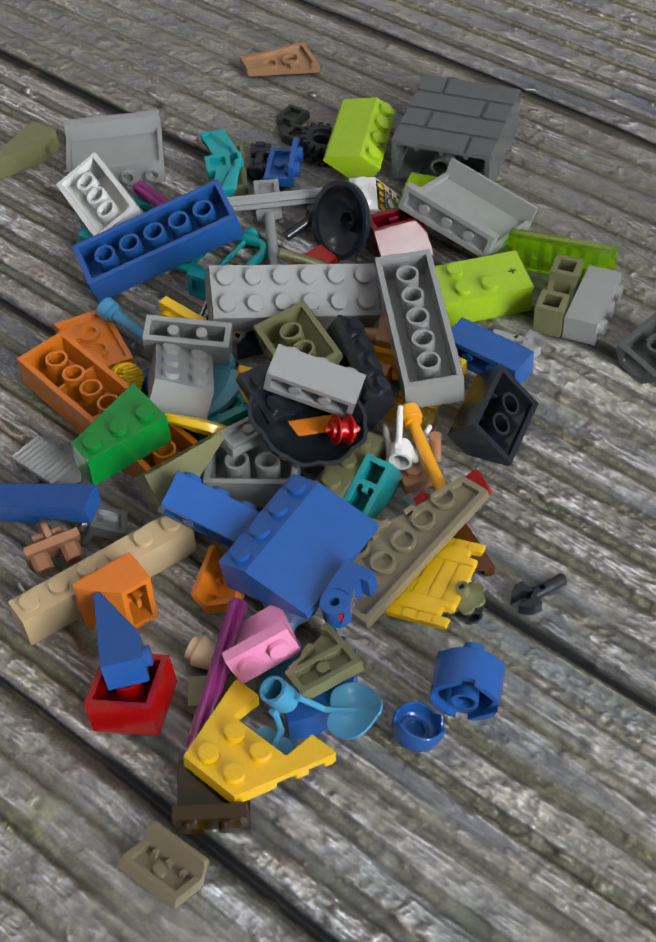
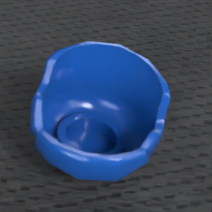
(417, 726)

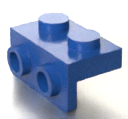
(285, 164)

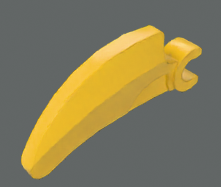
(195, 424)

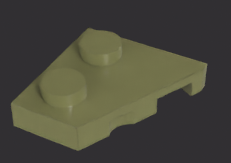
(323, 664)

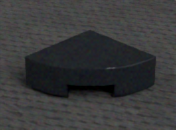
(249, 346)

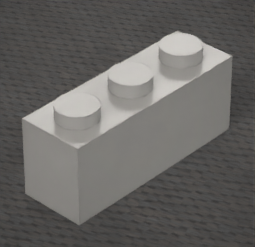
(592, 305)
(189, 334)
(313, 381)

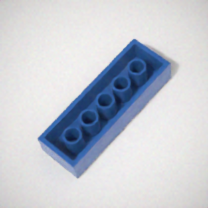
(158, 240)

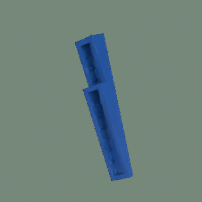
(53, 501)

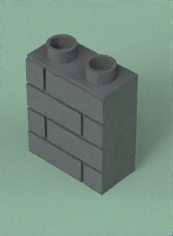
(456, 122)

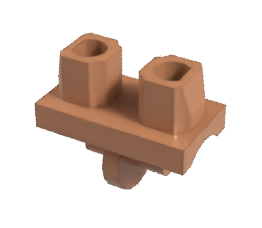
(50, 544)

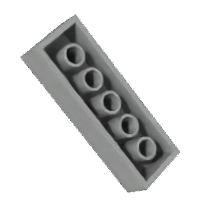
(257, 292)
(419, 329)

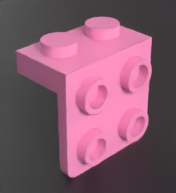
(262, 644)

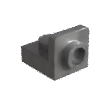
(107, 523)

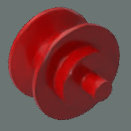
(341, 429)

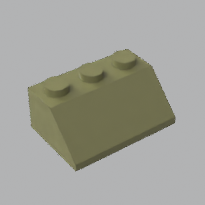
(297, 329)

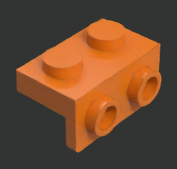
(210, 585)

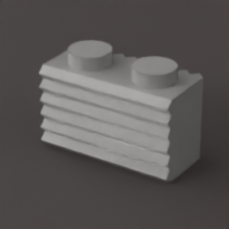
(45, 464)

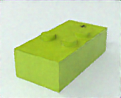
(485, 287)

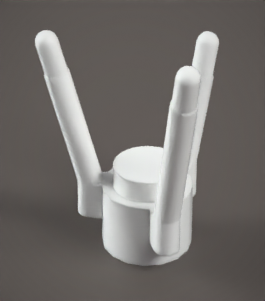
(401, 451)

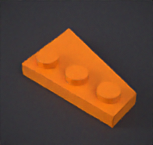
(97, 337)

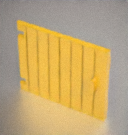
(434, 587)

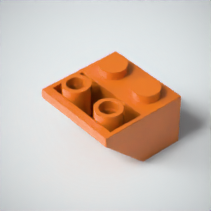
(124, 586)

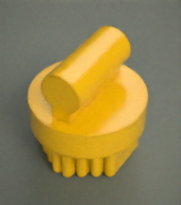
(129, 373)

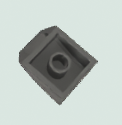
(638, 352)

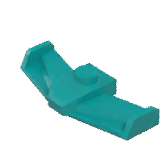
(224, 159)

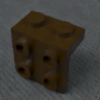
(205, 809)

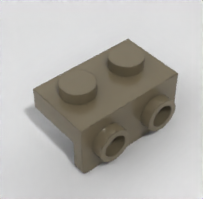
(165, 866)

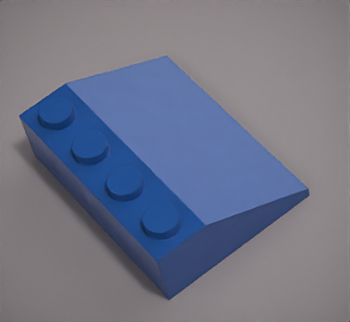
(296, 546)

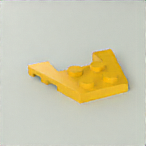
(239, 760)

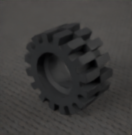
(310, 140)

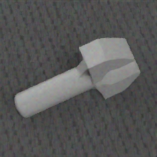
(532, 341)

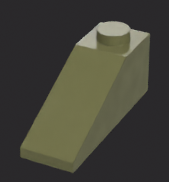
(27, 149)
(194, 459)

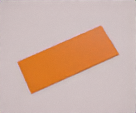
(310, 425)

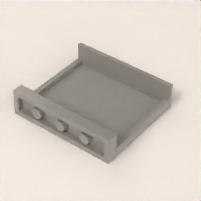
(125, 142)
(468, 209)

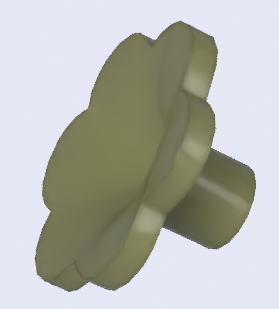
(471, 596)

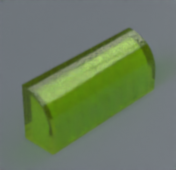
(540, 249)

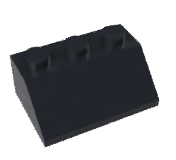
(493, 417)

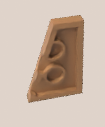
(281, 61)

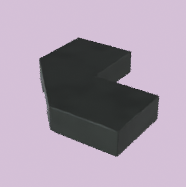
(290, 122)

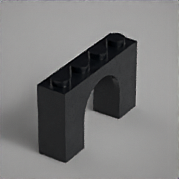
(359, 354)

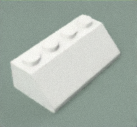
(98, 195)

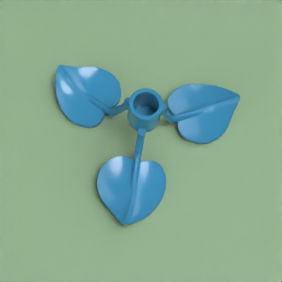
(351, 710)

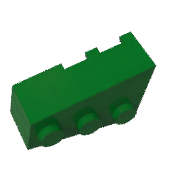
(121, 436)

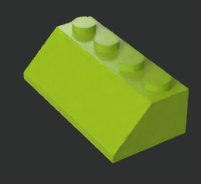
(359, 137)

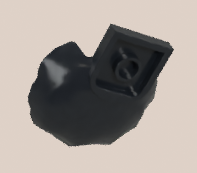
(270, 418)

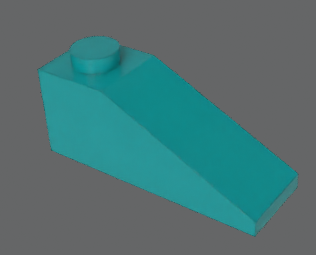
(373, 486)

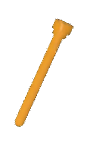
(412, 421)

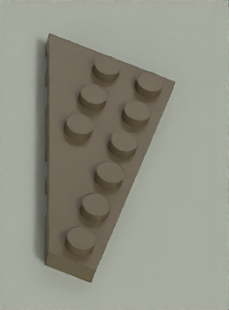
(411, 541)

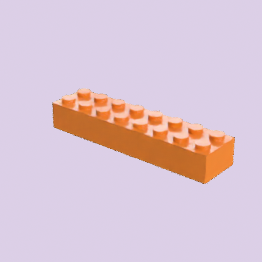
(83, 388)

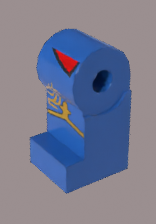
(345, 592)

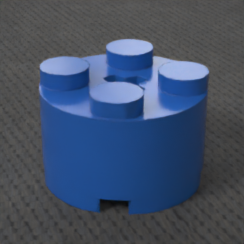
(467, 682)

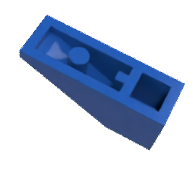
(120, 647)

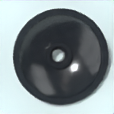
(341, 219)

